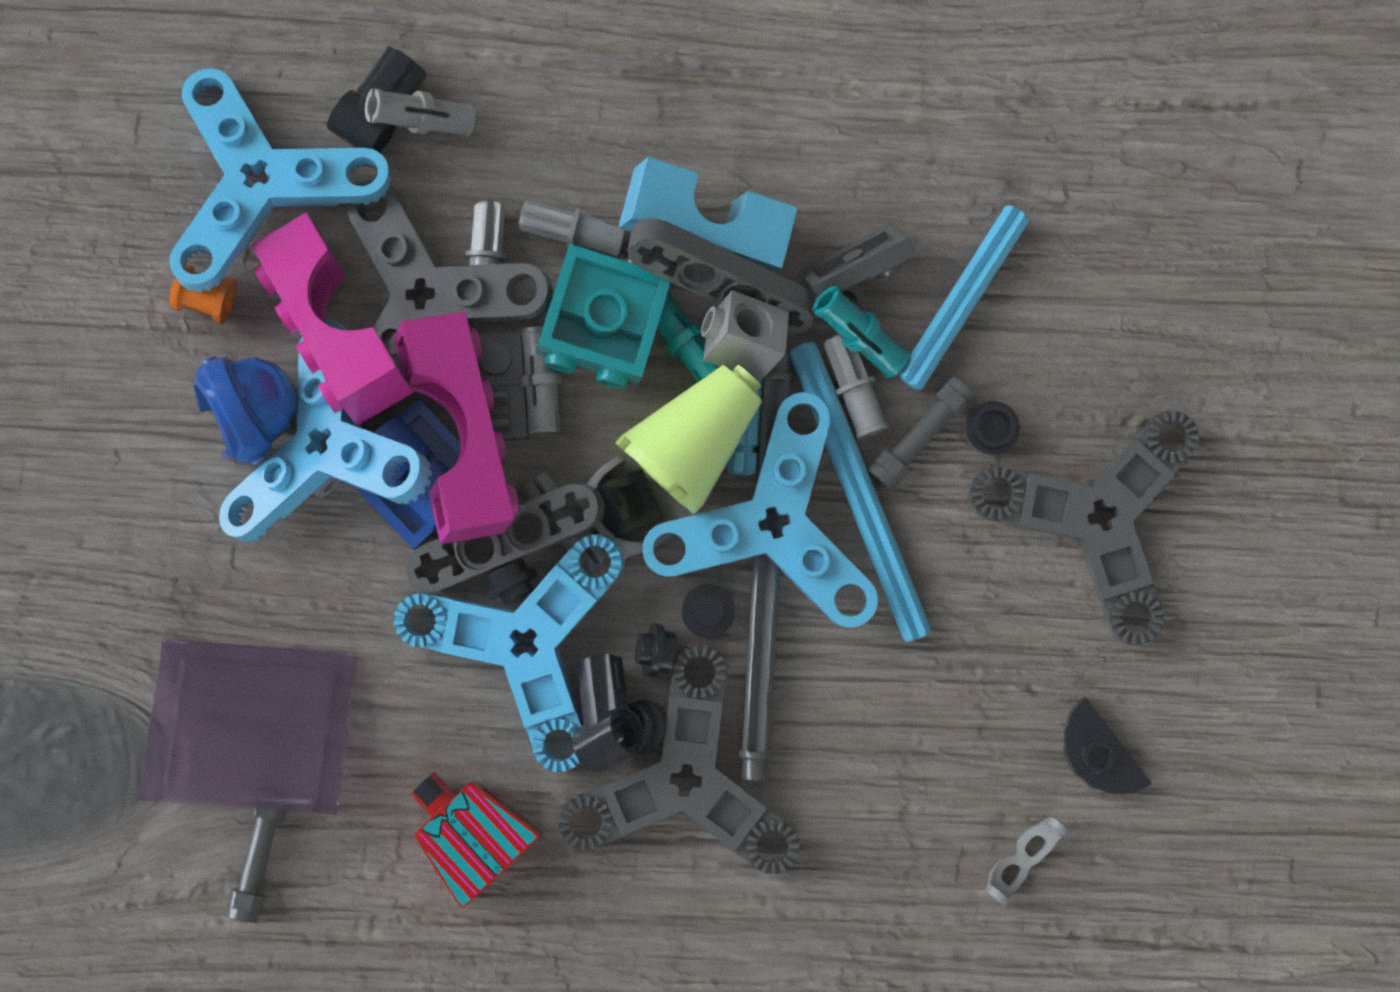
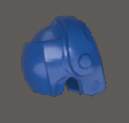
(250, 402)

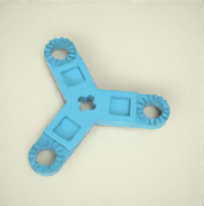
(294, 175)
(300, 468)
(803, 549)
(487, 632)

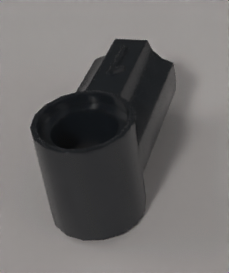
(390, 73)
(609, 728)

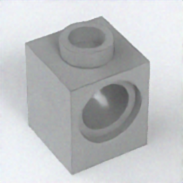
(745, 334)

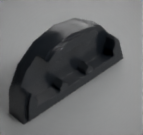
(1098, 755)

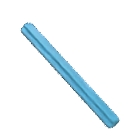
(862, 497)

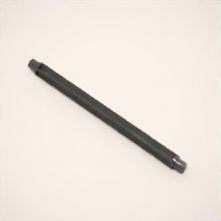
(763, 604)

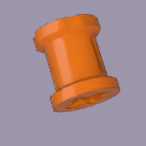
(215, 303)

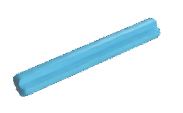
(963, 297)

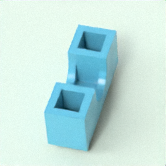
(755, 227)

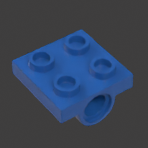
(431, 438)

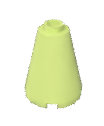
(695, 434)

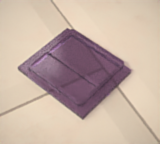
(248, 727)

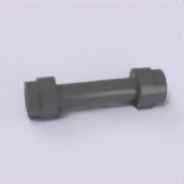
(950, 401)
(246, 900)

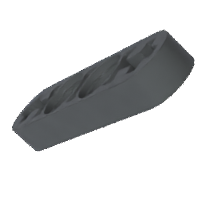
(668, 251)
(508, 544)

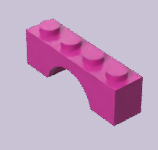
(354, 362)
(441, 362)

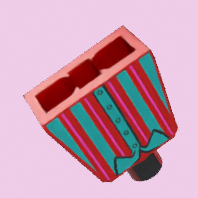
(470, 835)

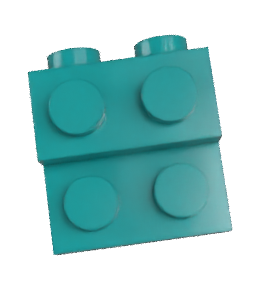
(602, 318)

